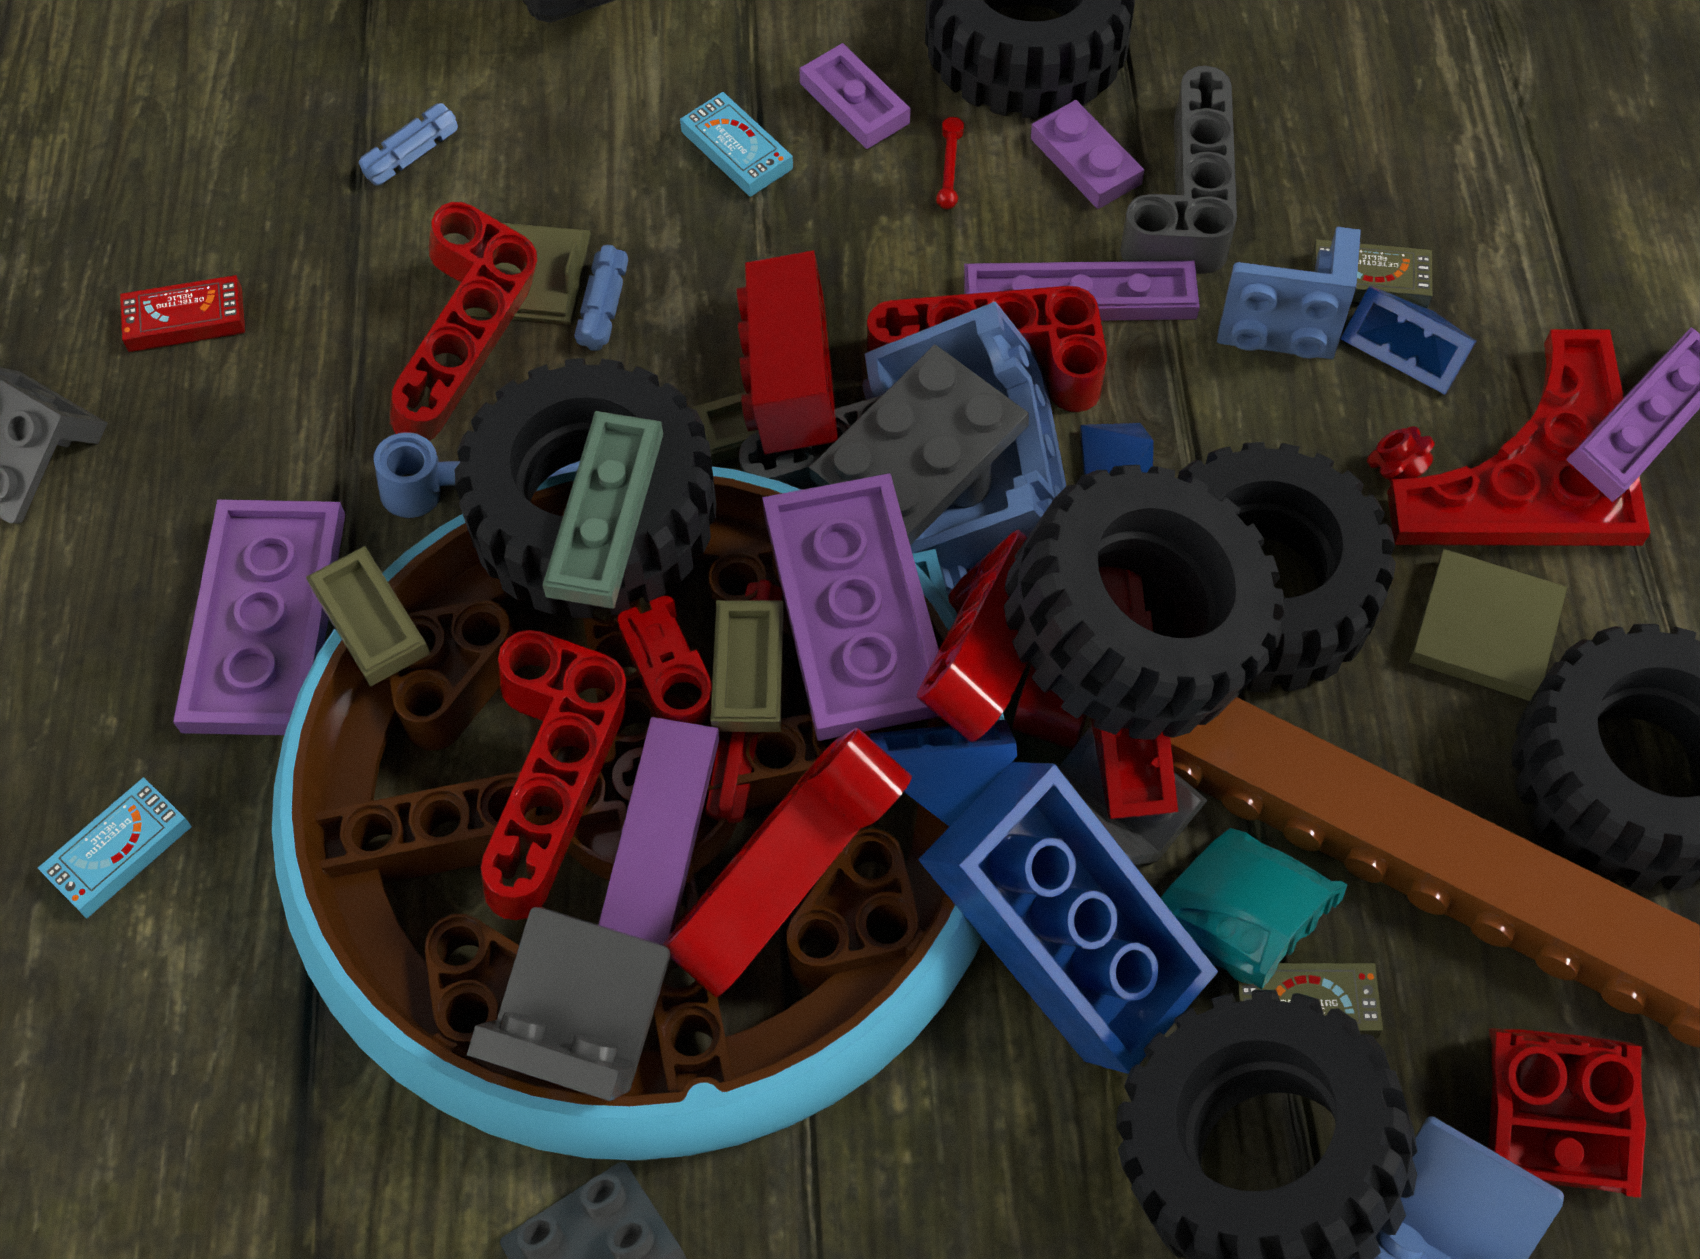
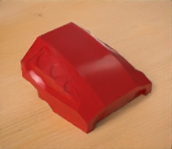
(1569, 1108)

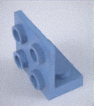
(1292, 307)
(1469, 1203)

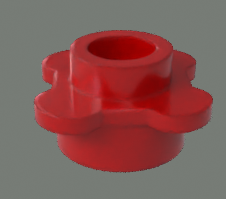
(1402, 454)

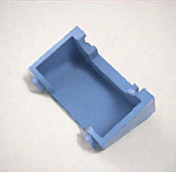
(1026, 472)

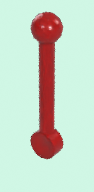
(951, 130)

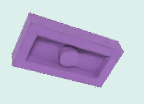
(854, 96)
(1087, 154)

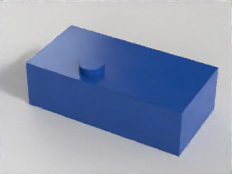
(1069, 914)

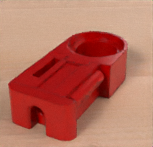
(665, 659)

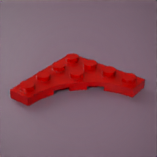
(1529, 487)

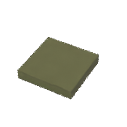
(1488, 625)

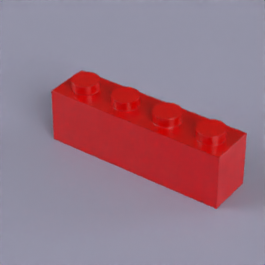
(786, 354)

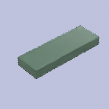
(603, 510)

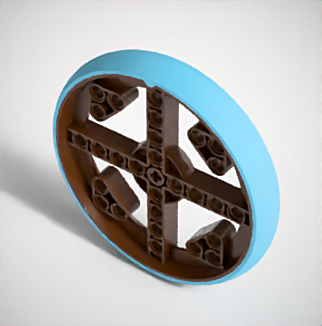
(406, 1011)

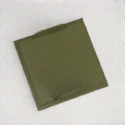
(556, 275)

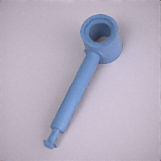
(421, 492)

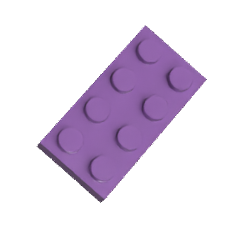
(853, 604)
(257, 615)

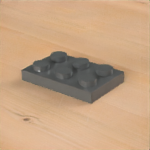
(931, 435)

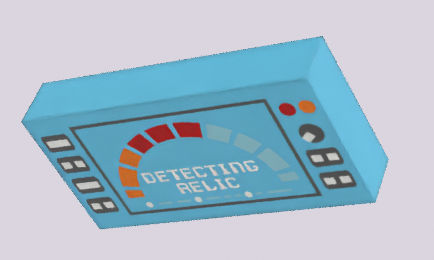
(736, 144)
(114, 847)

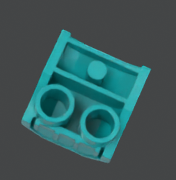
(1249, 904)

